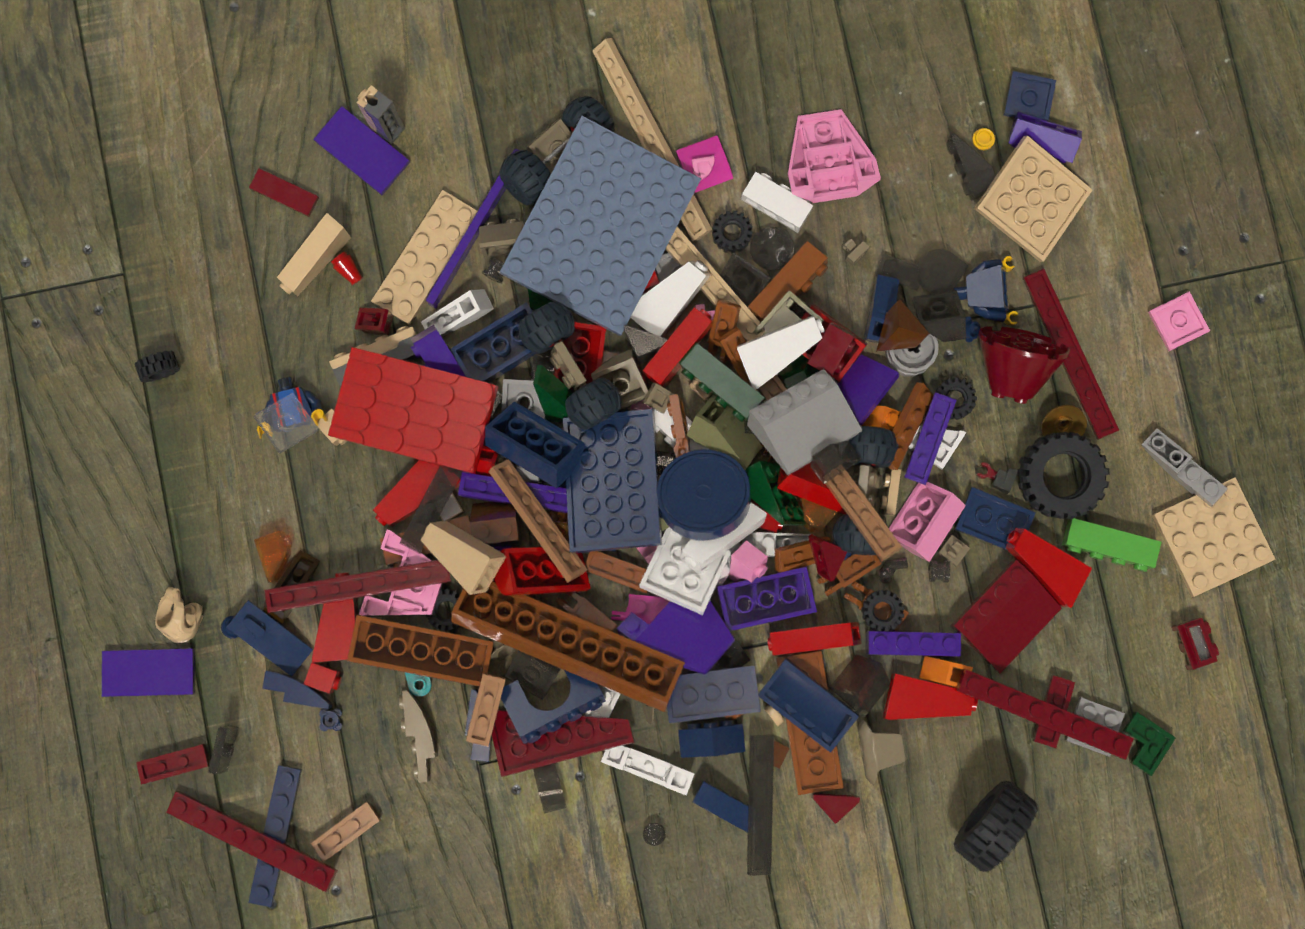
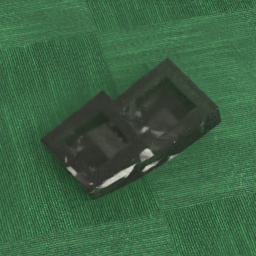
(549, 788)

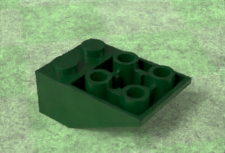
(763, 489)

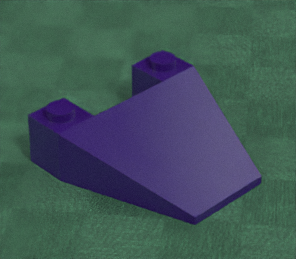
(682, 635)

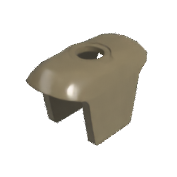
(879, 750)

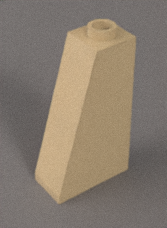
(313, 255)
(463, 555)

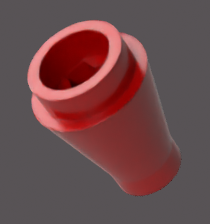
(346, 267)

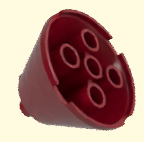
(1019, 361)

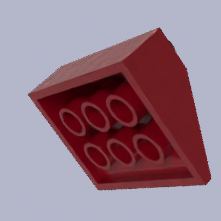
(1006, 616)

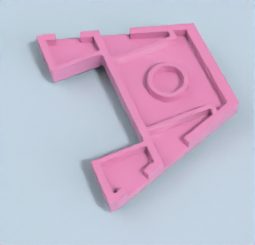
(403, 602)

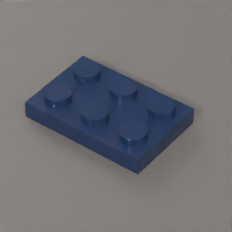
(992, 518)

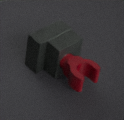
(1001, 479)

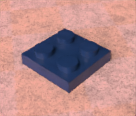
(1029, 95)

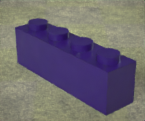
(913, 643)

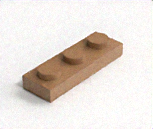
(485, 709)
(345, 831)

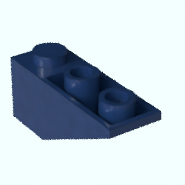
(882, 301)

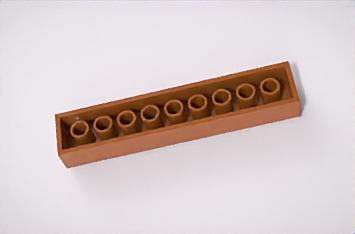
(571, 644)

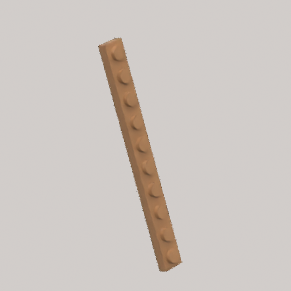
(850, 497)

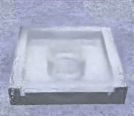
(286, 423)

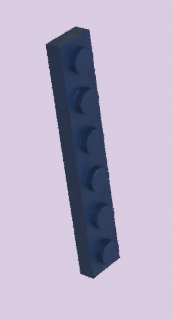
(278, 827)

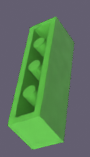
(1112, 544)

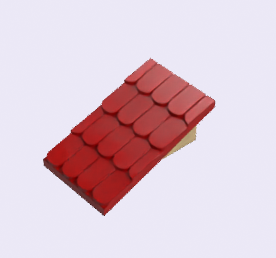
(413, 410)

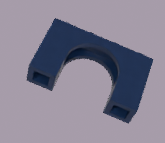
(533, 722)

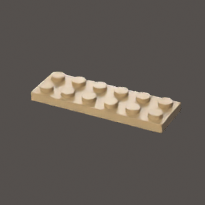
(424, 258)

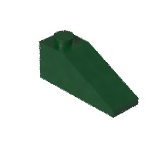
(551, 394)

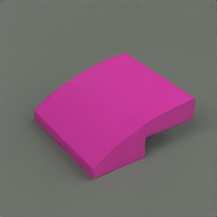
(706, 148)

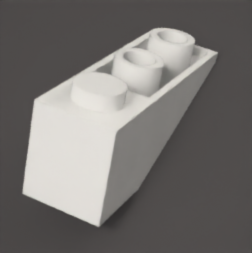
(769, 541)

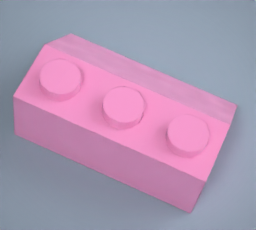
(926, 519)

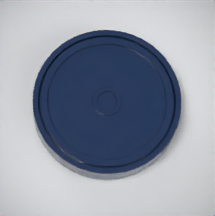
(703, 495)

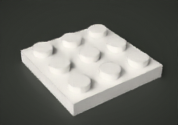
(675, 581)

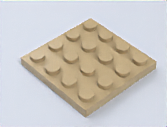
(1033, 198)
(1213, 541)

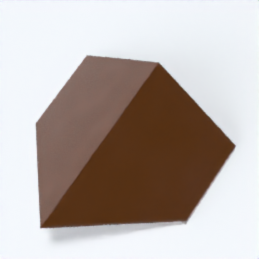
(901, 329)

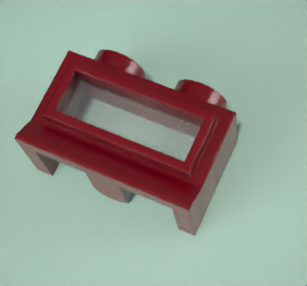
(1196, 643)

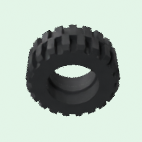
(1092, 468)
(995, 826)

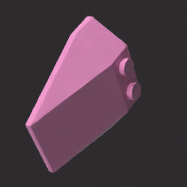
(830, 159)

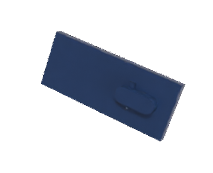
(269, 638)

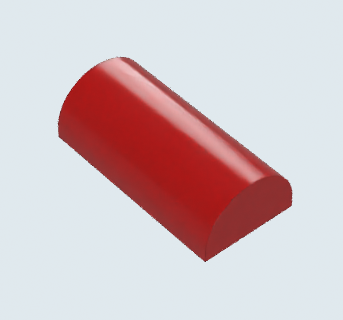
(534, 573)

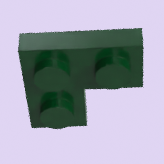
(1154, 743)

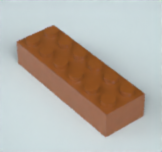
(419, 651)

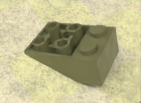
(724, 433)

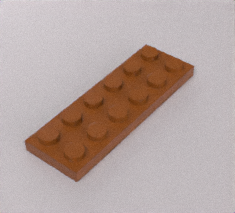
(812, 764)

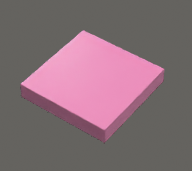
(1179, 321)

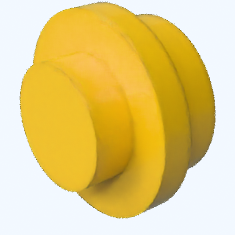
(983, 139)

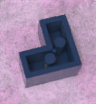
(711, 739)

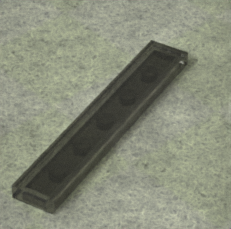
(760, 805)

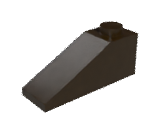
(298, 572)

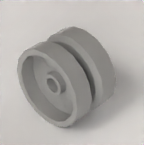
(912, 362)

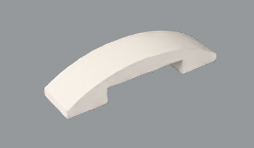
(649, 768)

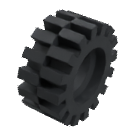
(736, 219)
(157, 366)
(967, 392)
(896, 607)
(435, 619)

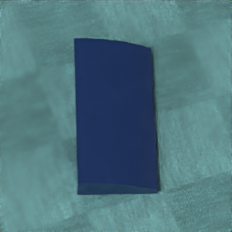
(808, 705)

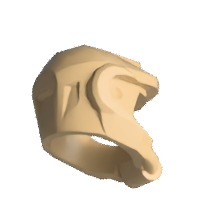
(182, 622)

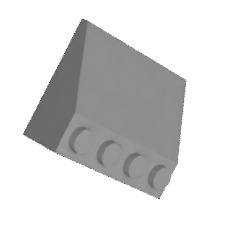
(803, 421)

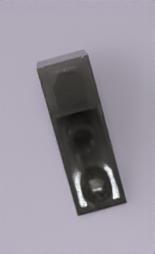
(974, 170)

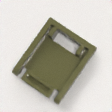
(782, 316)

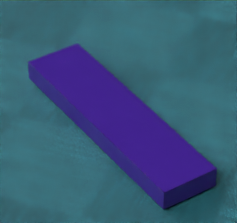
(930, 438)

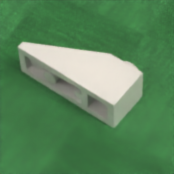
(460, 312)

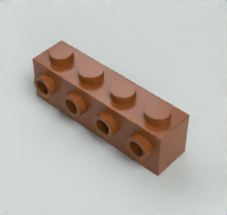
(794, 276)

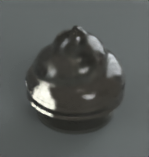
(654, 834)

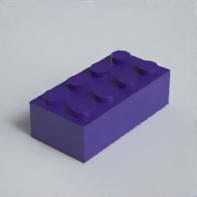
(766, 599)

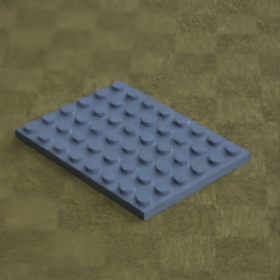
(600, 226)

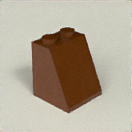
(495, 523)

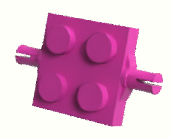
(643, 606)

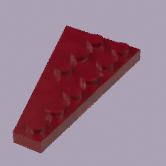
(570, 741)

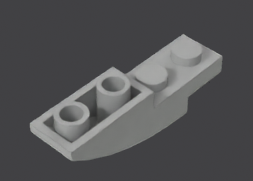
(1183, 468)

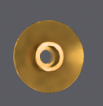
(1074, 417)

